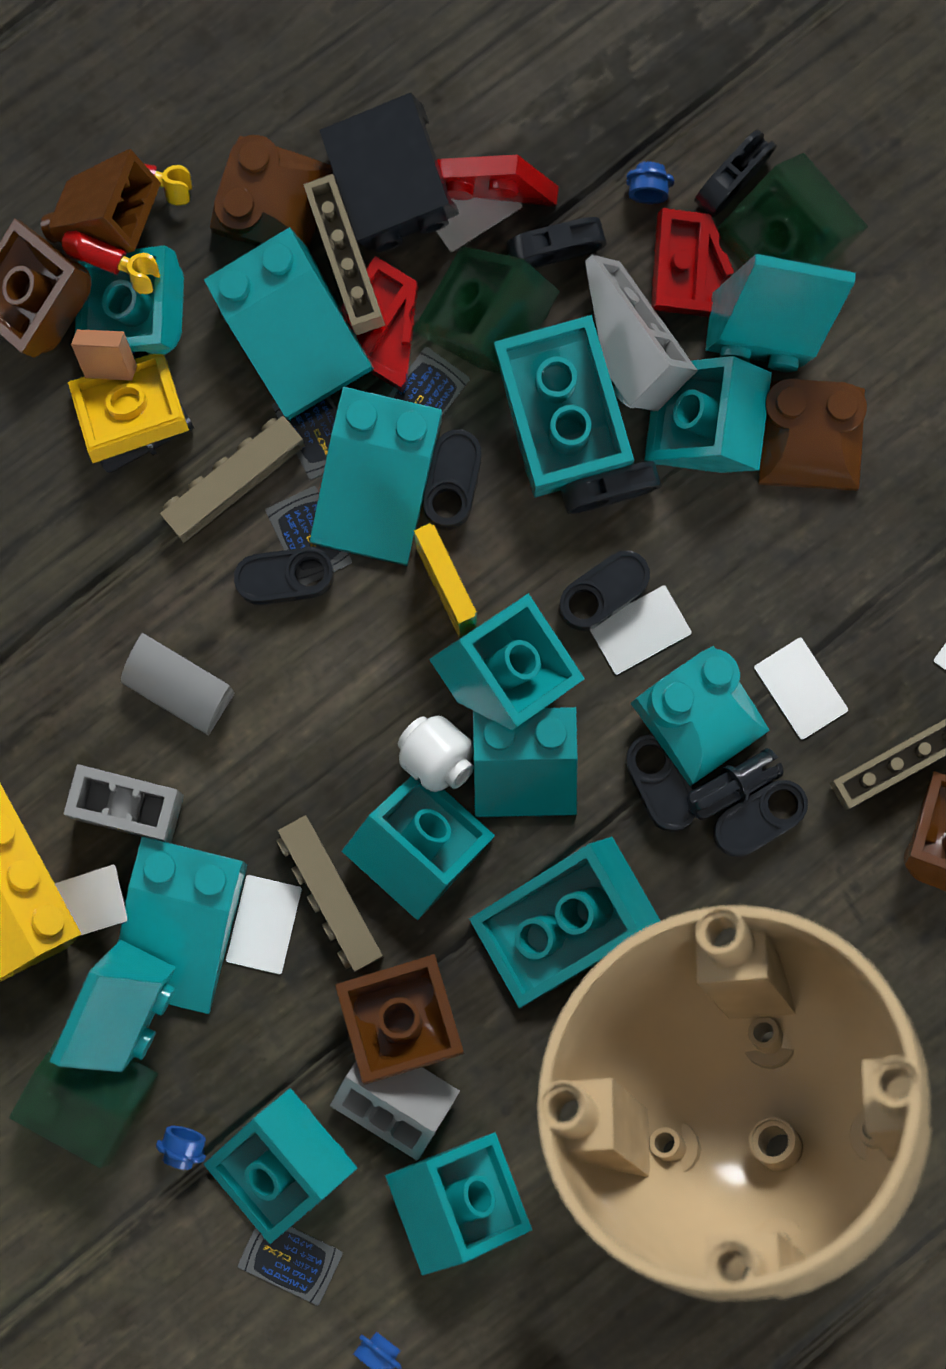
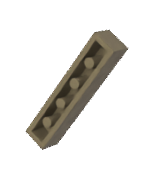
(344, 255)
(232, 478)
(891, 766)
(328, 894)

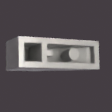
(635, 342)

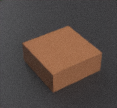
(104, 354)

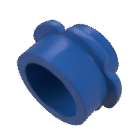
(649, 183)
(181, 1147)
(377, 1352)

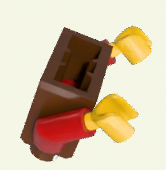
(106, 212)

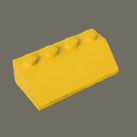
(31, 908)

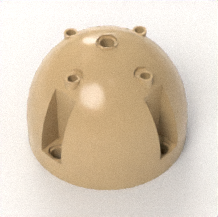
(672, 1050)

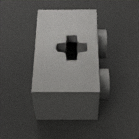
(123, 804)

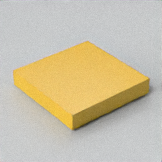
(128, 413)
(445, 579)

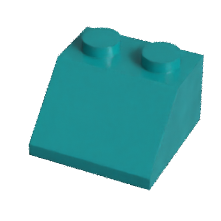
(713, 419)
(508, 665)
(526, 767)
(417, 845)
(115, 1010)
(280, 1165)
(458, 1204)

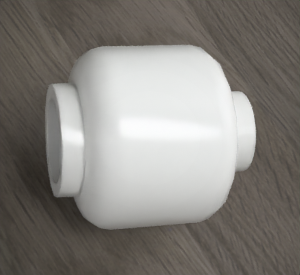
(436, 753)

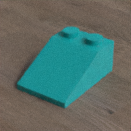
(776, 311)
(289, 323)
(562, 404)
(375, 476)
(183, 913)
(564, 920)

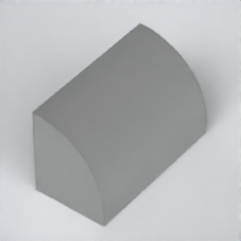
(176, 684)
(397, 1108)

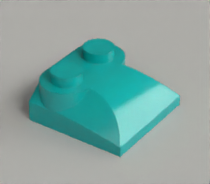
(148, 320)
(701, 714)

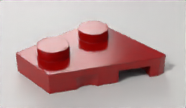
(497, 179)
(687, 263)
(391, 344)

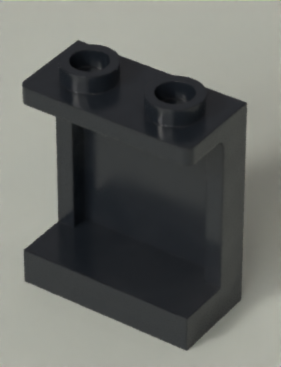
(388, 173)

